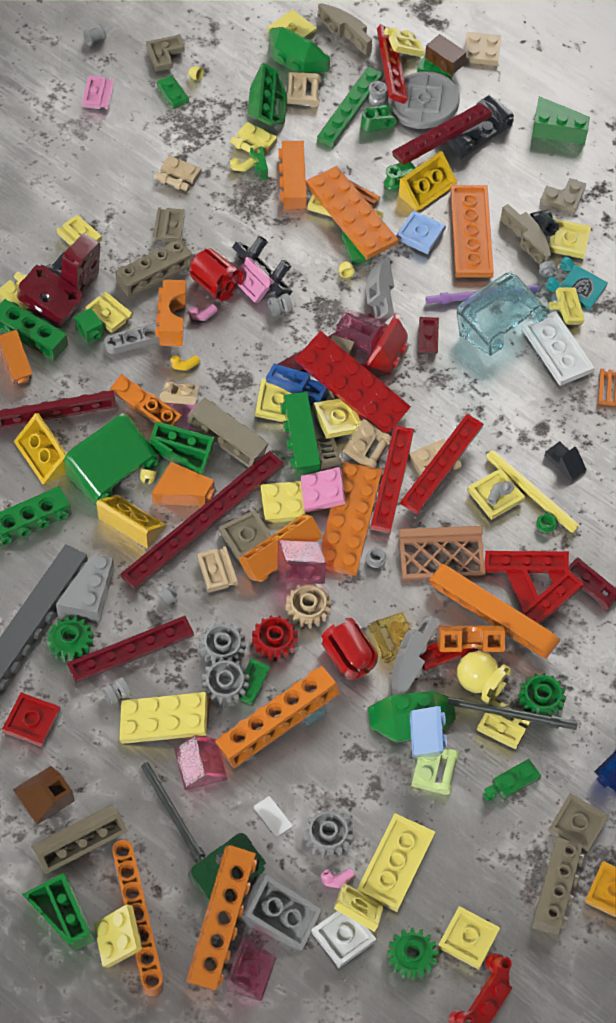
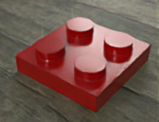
(31, 719)

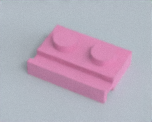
(98, 92)
(255, 281)

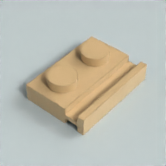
(217, 569)

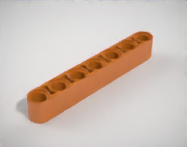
(494, 611)
(127, 886)

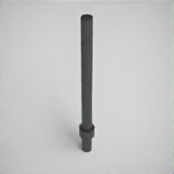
(554, 721)
(197, 852)

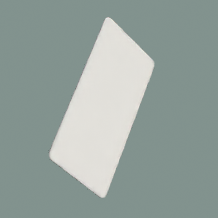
(272, 816)

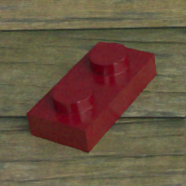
(428, 335)

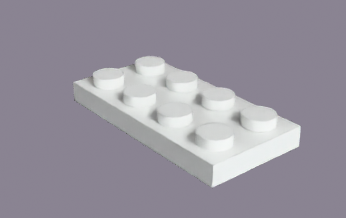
(558, 349)

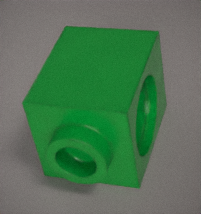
(89, 325)

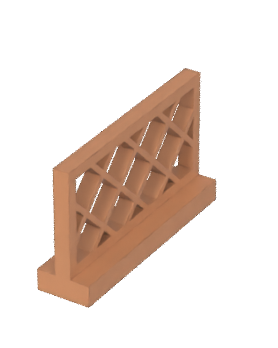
(438, 536)

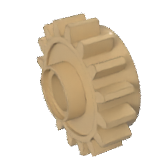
(308, 614)

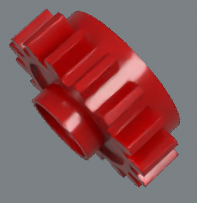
(275, 647)

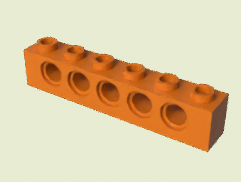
(274, 727)
(197, 973)

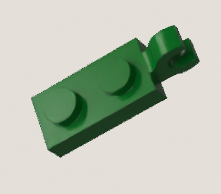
(512, 780)

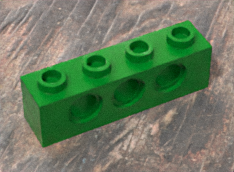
(32, 330)
(33, 507)

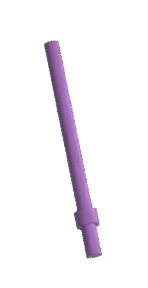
(446, 298)

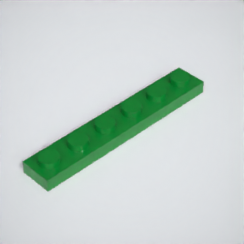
(349, 107)

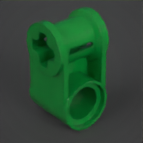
(376, 117)
(397, 172)

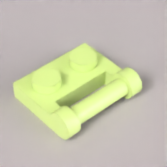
(427, 770)

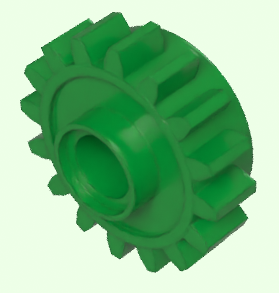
(68, 629)
(546, 686)
(412, 942)

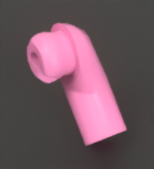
(204, 315)
(336, 881)

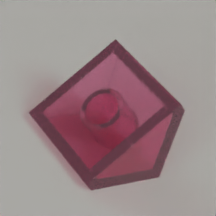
(200, 762)
(250, 970)

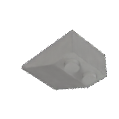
(279, 912)

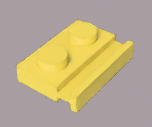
(75, 228)
(110, 312)

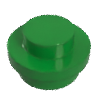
(546, 523)

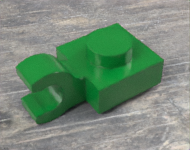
(260, 166)

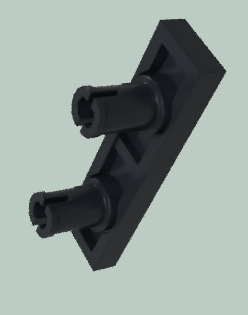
(244, 250)

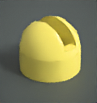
(196, 73)
(346, 269)
(147, 474)

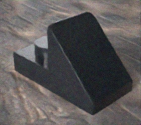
(566, 461)

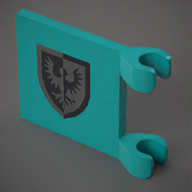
(587, 284)

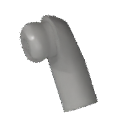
(499, 490)

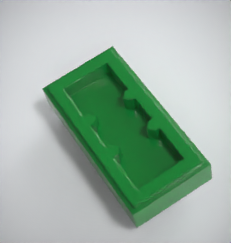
(354, 254)
(257, 674)

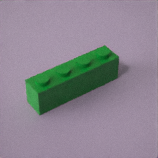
(301, 433)

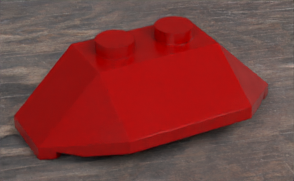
(388, 349)

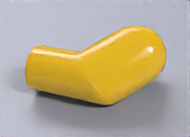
(184, 365)

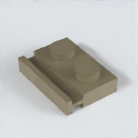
(169, 224)

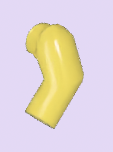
(242, 166)

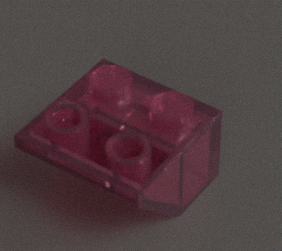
(361, 329)
(300, 562)

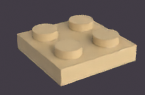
(482, 48)

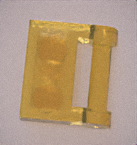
(396, 627)

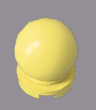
(480, 674)

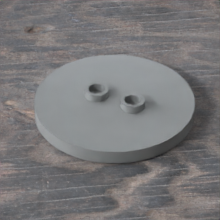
(430, 100)

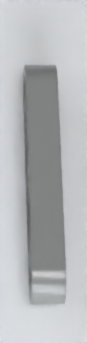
(139, 333)

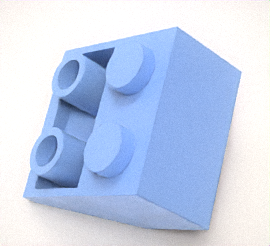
(427, 732)

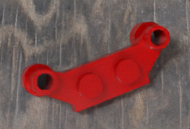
(491, 995)

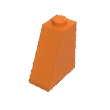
(15, 358)
(183, 487)

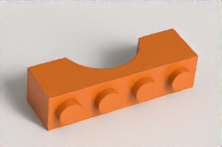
(170, 326)

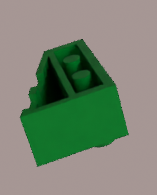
(182, 446)

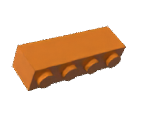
(293, 173)
(264, 557)

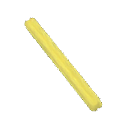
(533, 491)

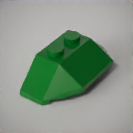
(297, 52)
(267, 97)
(392, 713)

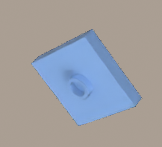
(420, 232)

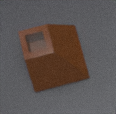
(44, 794)

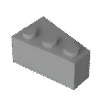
(88, 590)

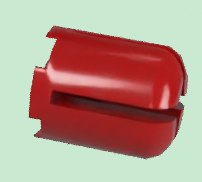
(215, 274)
(350, 649)

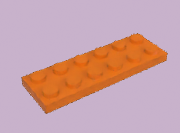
(352, 212)
(471, 231)
(350, 522)

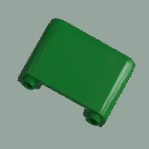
(108, 458)

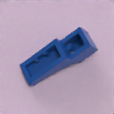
(297, 382)

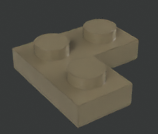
(162, 49)
(564, 200)

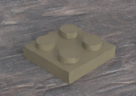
(244, 533)
(578, 822)

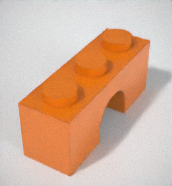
(478, 637)

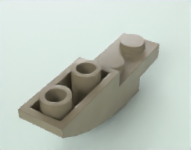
(345, 24)
(531, 235)

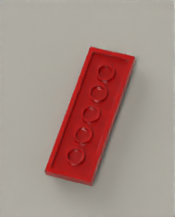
(352, 383)

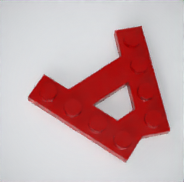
(521, 563)

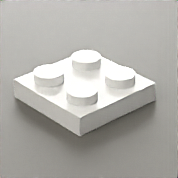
(342, 938)

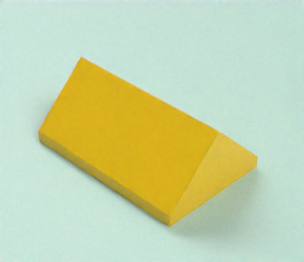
(427, 182)
(41, 450)
(129, 520)

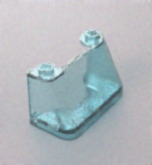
(497, 310)

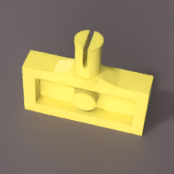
(569, 306)

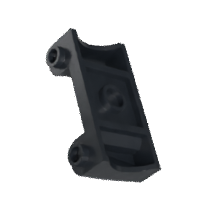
(480, 134)

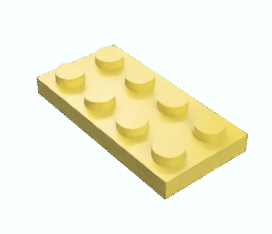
(163, 717)
(396, 862)

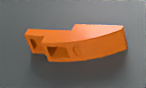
(144, 403)

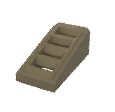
(330, 463)

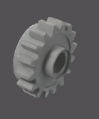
(222, 634)
(222, 670)
(328, 822)

